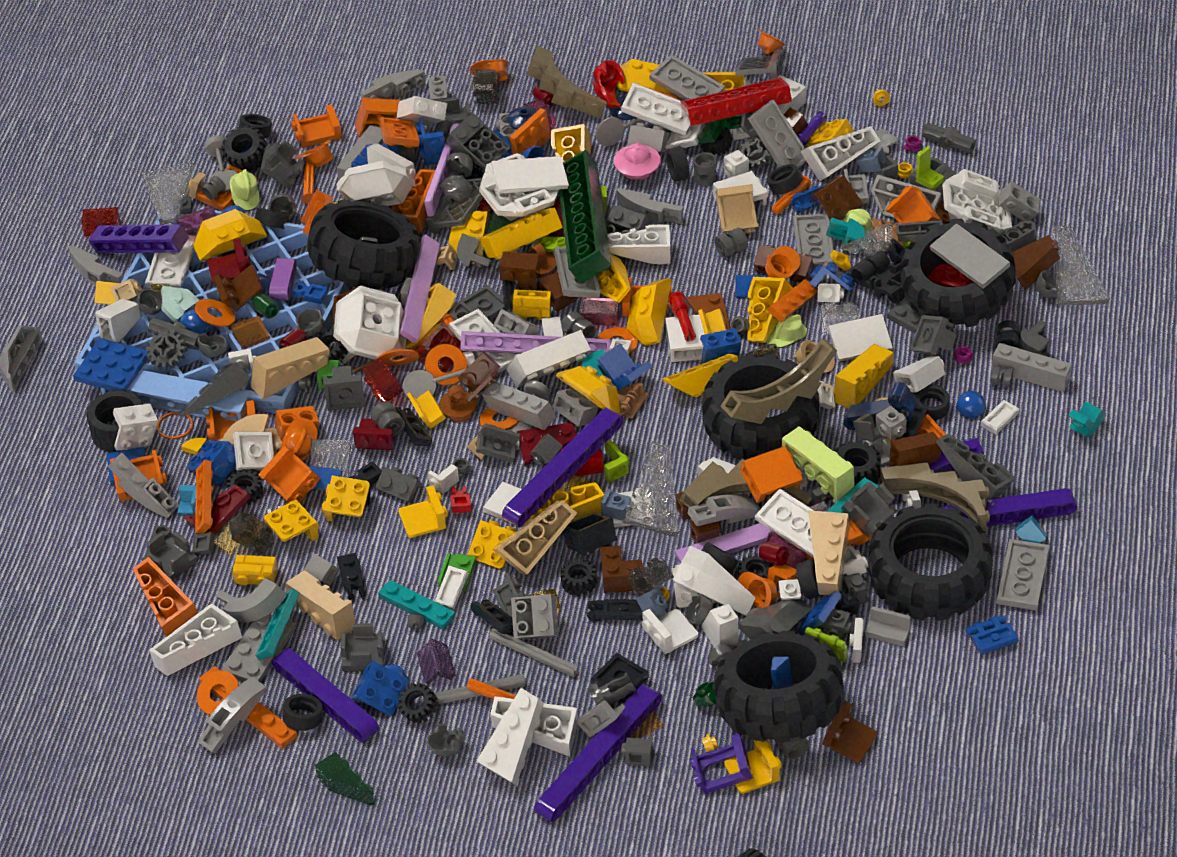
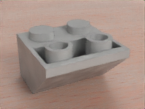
(645, 135)
(534, 617)

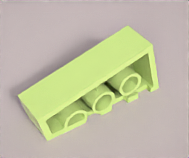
(820, 463)

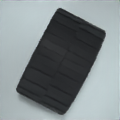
(101, 412)

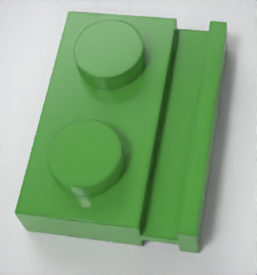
(459, 561)

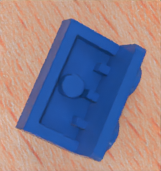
(720, 344)

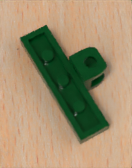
(714, 128)

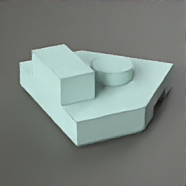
(177, 302)

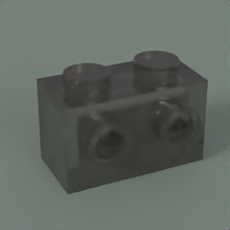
(251, 532)
(649, 577)

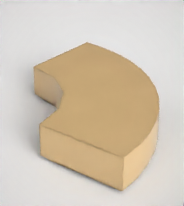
(250, 423)

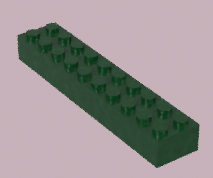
(584, 218)

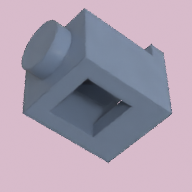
(871, 161)
(614, 505)
(654, 601)

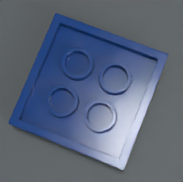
(111, 365)

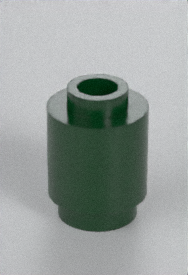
(265, 305)

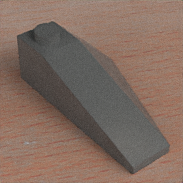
(223, 383)
(974, 466)
(774, 618)

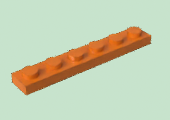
(261, 718)

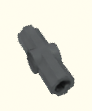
(949, 138)
(189, 336)

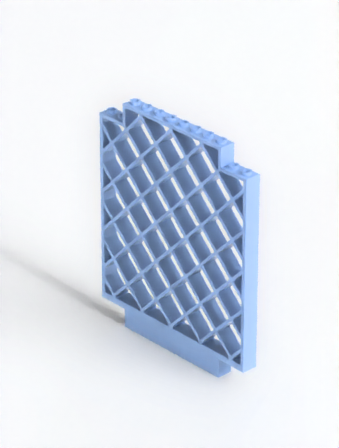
(176, 391)

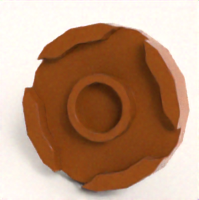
(546, 259)
(455, 405)

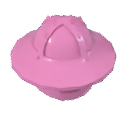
(637, 161)

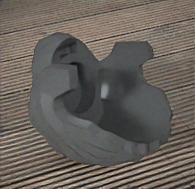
(456, 188)
(445, 742)

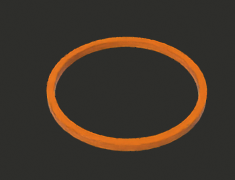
(175, 437)

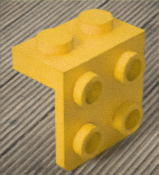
(830, 131)
(345, 497)
(424, 516)
(291, 521)
(487, 538)
(763, 764)

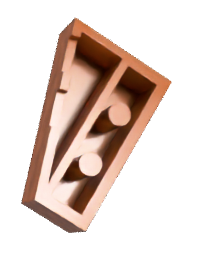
(371, 111)

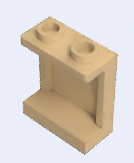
(736, 208)

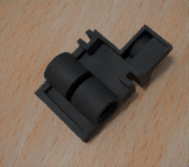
(878, 274)

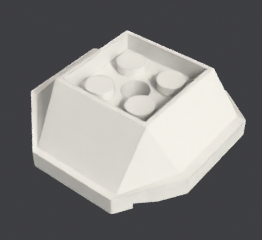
(376, 183)
(975, 198)
(514, 204)
(357, 327)

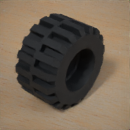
(238, 141)
(863, 458)

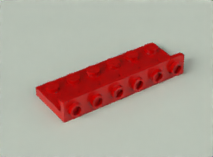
(736, 101)

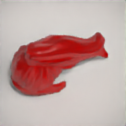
(605, 79)

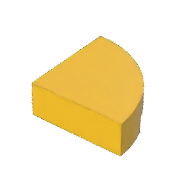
(841, 260)
(193, 445)

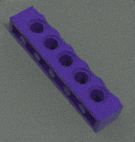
(139, 238)

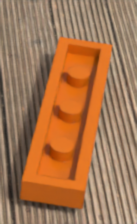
(793, 300)
(203, 497)

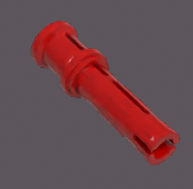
(681, 310)

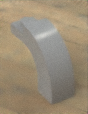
(255, 605)

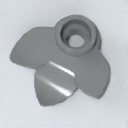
(885, 141)

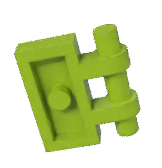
(833, 642)

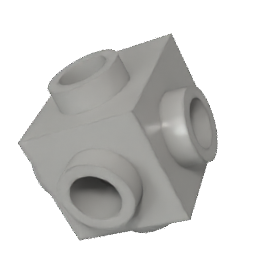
(891, 423)

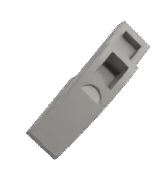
(395, 84)
(655, 211)
(90, 268)
(145, 491)
(722, 507)
(229, 712)

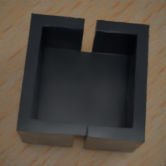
(589, 533)

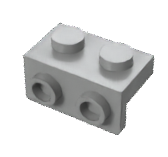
(859, 185)

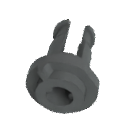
(609, 691)

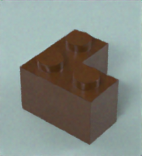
(520, 268)
(615, 570)

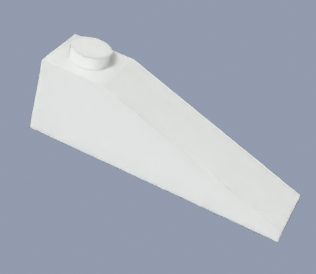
(645, 245)
(706, 576)

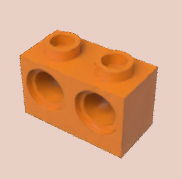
(285, 417)

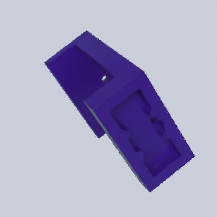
(702, 761)

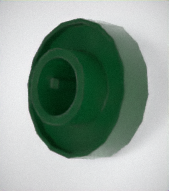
(705, 695)

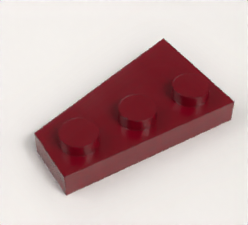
(530, 437)
(224, 508)

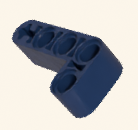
(899, 398)

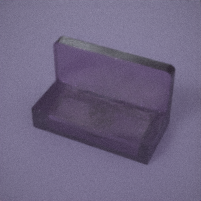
(435, 661)

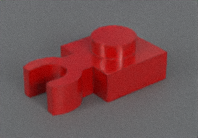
(460, 501)

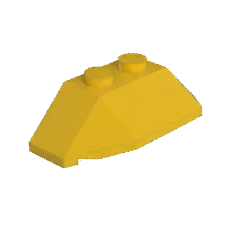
(639, 73)
(475, 227)
(218, 233)
(649, 311)
(695, 379)
(592, 386)

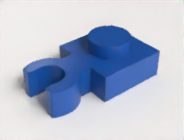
(313, 293)

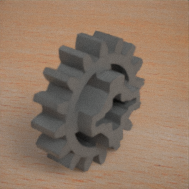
(756, 152)
(160, 345)

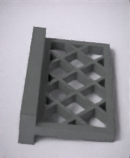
(762, 65)
(448, 214)

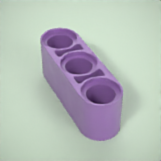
(283, 278)

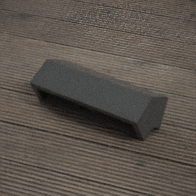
(909, 231)

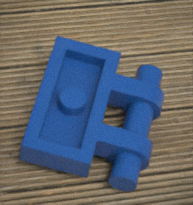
(994, 638)

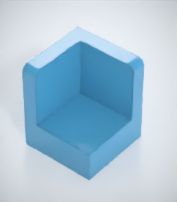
(188, 499)
(1031, 531)

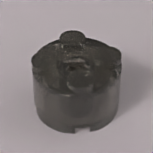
(485, 86)

